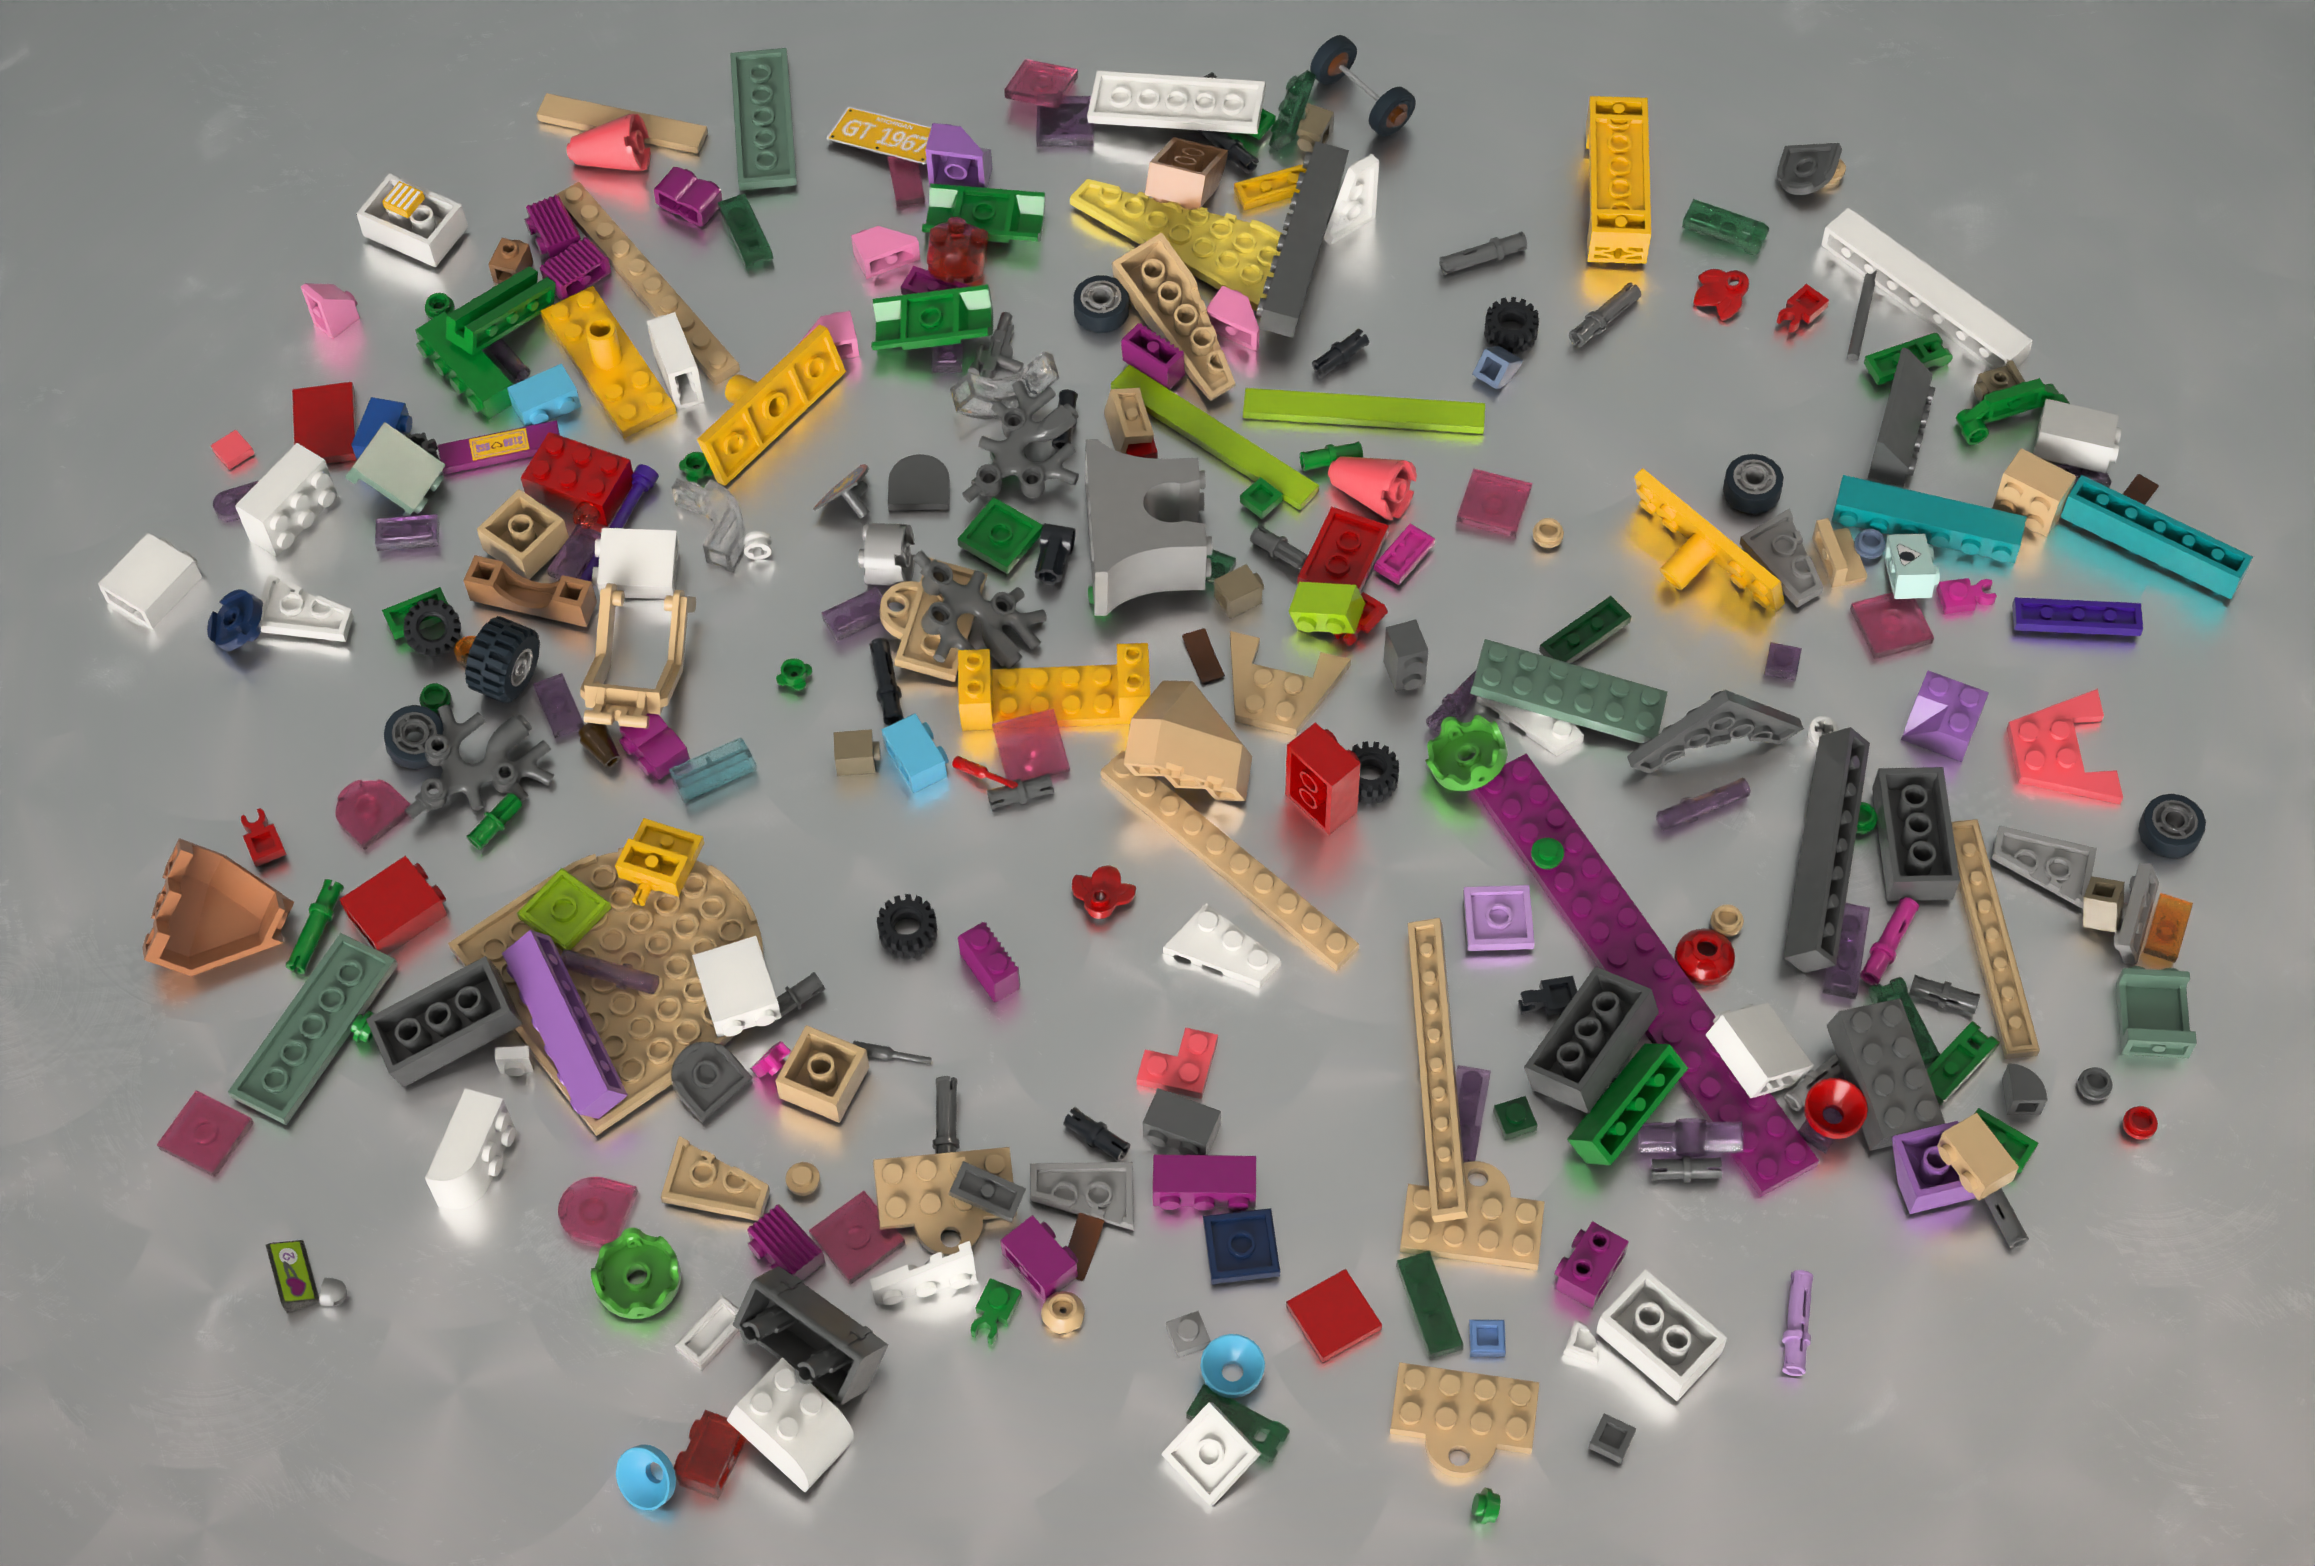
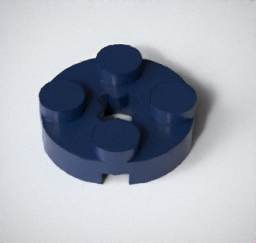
(236, 620)

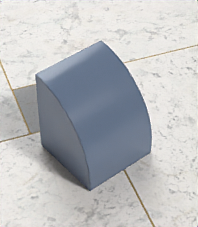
(1497, 366)

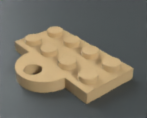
(916, 645)
(917, 1189)
(1497, 1226)
(1464, 1414)

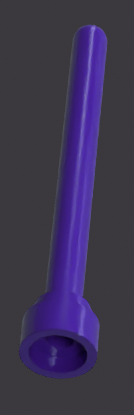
(643, 479)

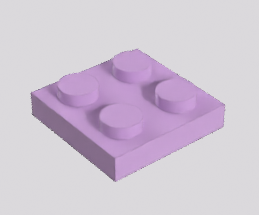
(1498, 918)

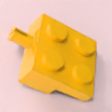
(658, 859)

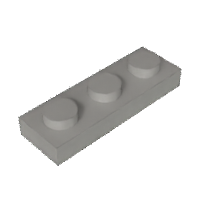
(2136, 913)

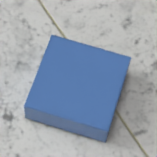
(1487, 1338)

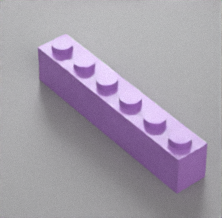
(564, 1025)

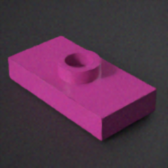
(1404, 554)

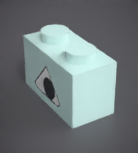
(1910, 566)

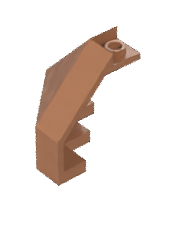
(211, 912)

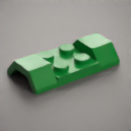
(998, 211)
(933, 318)

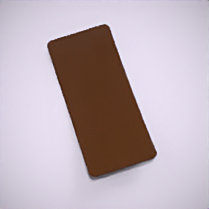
(2141, 489)
(1203, 655)
(1084, 1241)

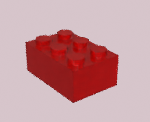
(573, 473)
(1322, 778)

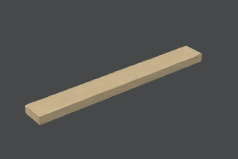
(1993, 943)

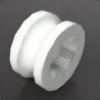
(757, 545)
(1824, 722)

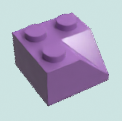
(956, 158)
(1944, 716)
(1921, 1172)

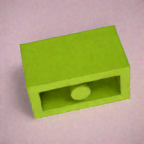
(1326, 607)

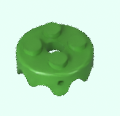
(1459, 741)
(629, 1254)

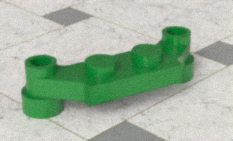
(2003, 404)

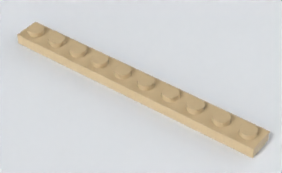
(647, 281)
(1233, 863)
(1437, 1071)

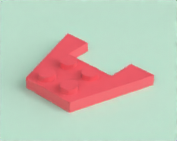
(2049, 752)

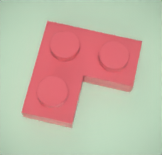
(1181, 1073)

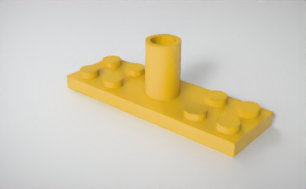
(608, 362)
(770, 405)
(1704, 545)

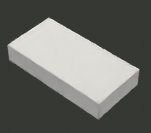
(709, 1333)

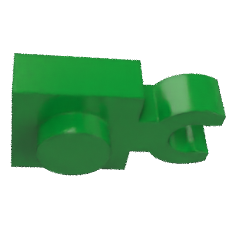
(995, 1305)

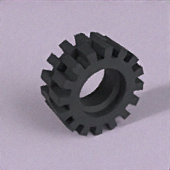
(1511, 312)
(432, 608)
(1383, 760)
(907, 942)

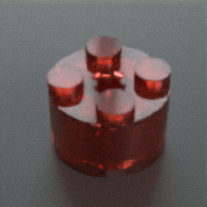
(957, 251)

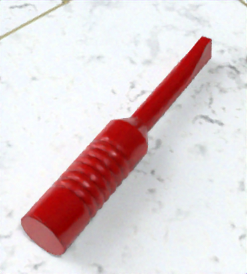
(980, 771)

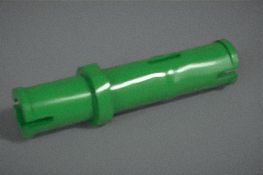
(320, 914)

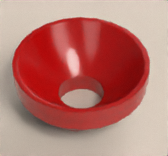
(1705, 969)
(1838, 1095)

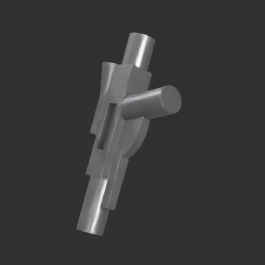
(999, 352)

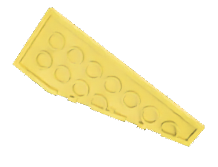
(1210, 245)

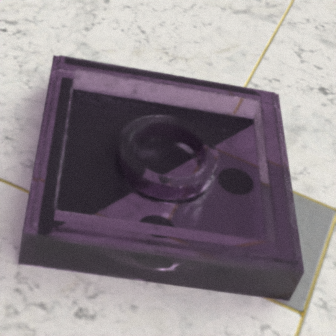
(1066, 124)

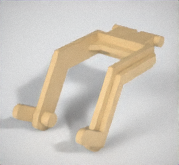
(627, 703)

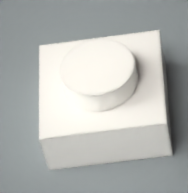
(514, 1060)

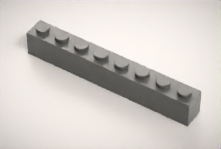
(1303, 239)
(1827, 851)

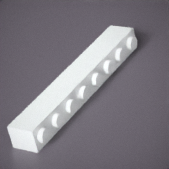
(1926, 291)

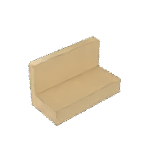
(1127, 418)
(1838, 554)

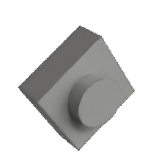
(1188, 1334)

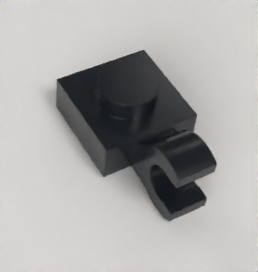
(1553, 995)

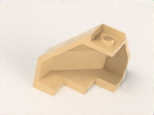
(1188, 743)

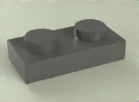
(987, 1191)

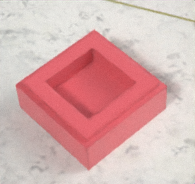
(232, 449)

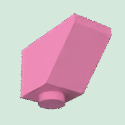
(883, 250)
(330, 307)
(1234, 318)
(842, 332)

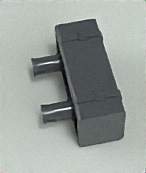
(810, 1335)

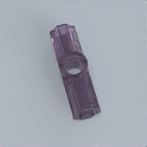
(1691, 1137)

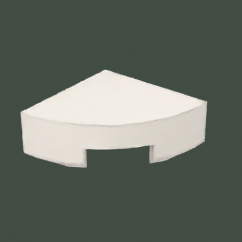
(1582, 1344)

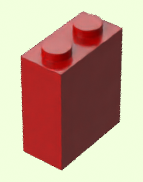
(394, 906)

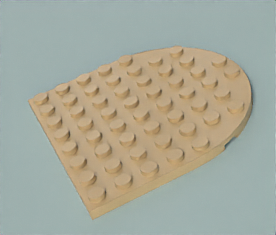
(636, 1028)

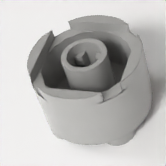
(887, 554)

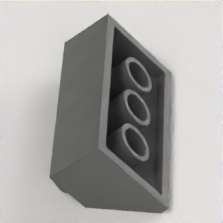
(1902, 420)

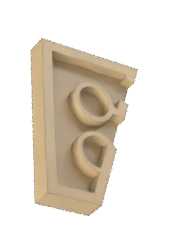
(711, 1185)

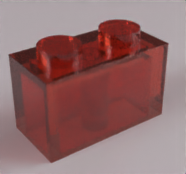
(709, 1455)

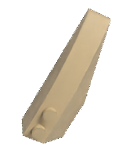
(1173, 308)

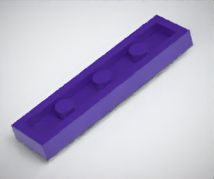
(2077, 616)

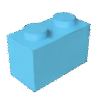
(544, 396)
(915, 753)

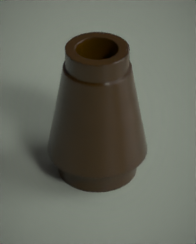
(599, 743)

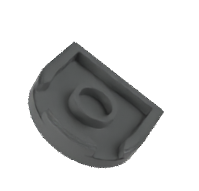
(1808, 167)
(919, 484)
(707, 1077)

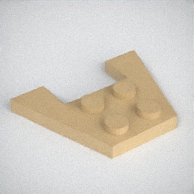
(1277, 697)

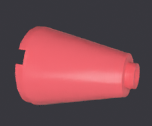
(612, 145)
(1375, 483)

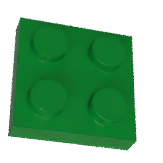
(1000, 535)

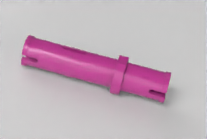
(1884, 950)

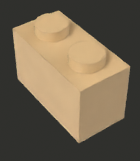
(1977, 1157)

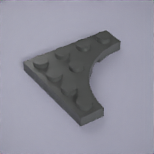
(1715, 724)

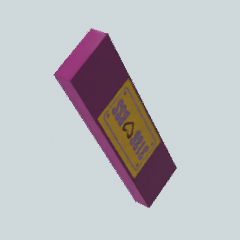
(494, 447)

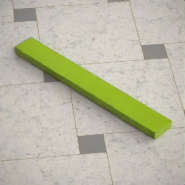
(1364, 410)
(1218, 438)

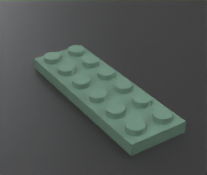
(763, 119)
(1568, 692)
(312, 1029)

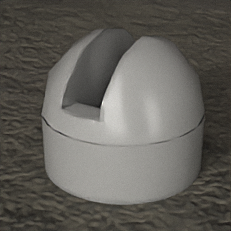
(332, 1292)

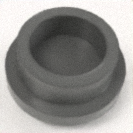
(2095, 1084)

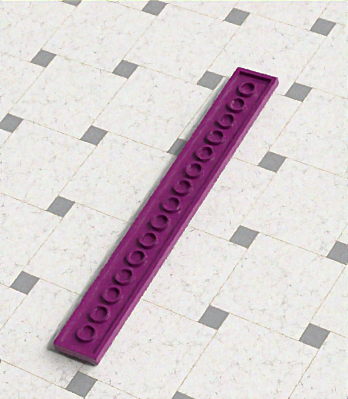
(1628, 947)

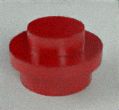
(2140, 1122)

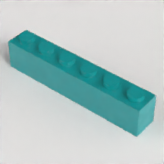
(1942, 520)
(2156, 537)

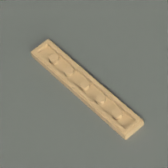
(588, 115)

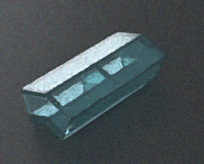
(712, 769)

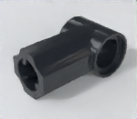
(1055, 546)

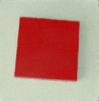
(1334, 1315)

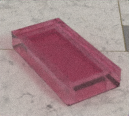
(906, 182)

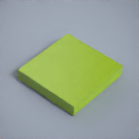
(564, 910)

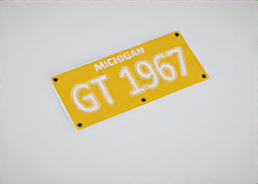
(882, 134)

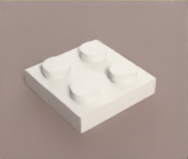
(1211, 1453)

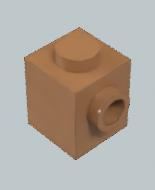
(509, 259)

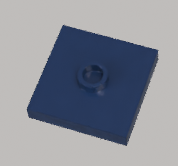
(1241, 1246)

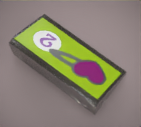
(292, 1274)

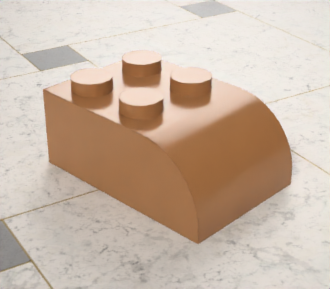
(1185, 173)

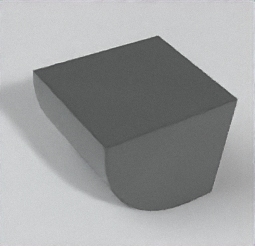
(2023, 1091)

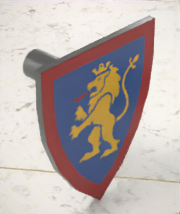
(851, 489)

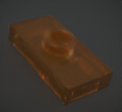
(2167, 927)

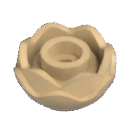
(1066, 1321)

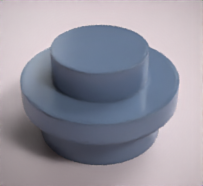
(1869, 544)

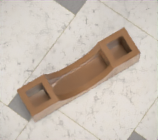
(496, 585)

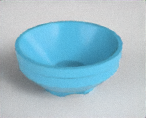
(1232, 1350)
(637, 1480)

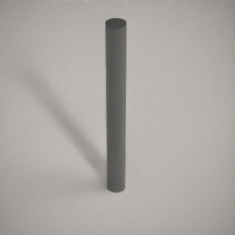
(1861, 316)

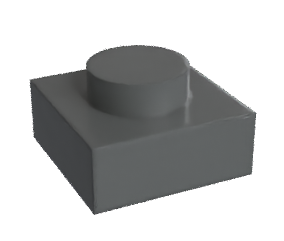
(1612, 1438)

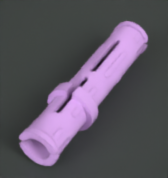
(1796, 1336)

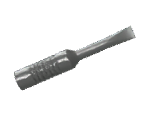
(887, 1053)

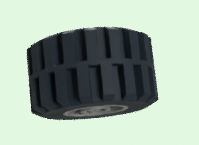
(502, 659)

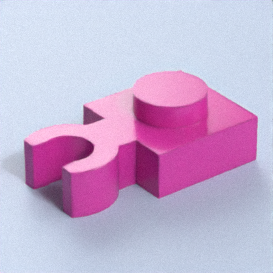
(1962, 596)
(772, 1060)

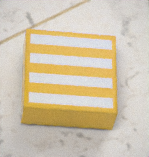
(403, 199)

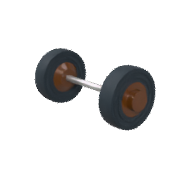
(1390, 110)

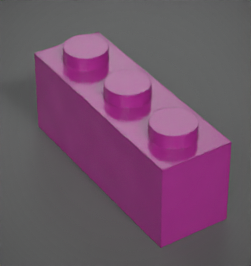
(1204, 1181)

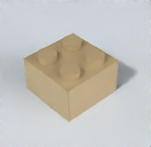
(2034, 490)
(523, 534)
(822, 1073)

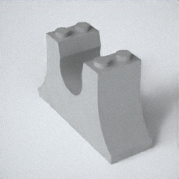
(1143, 525)

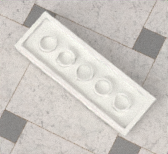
(1176, 102)

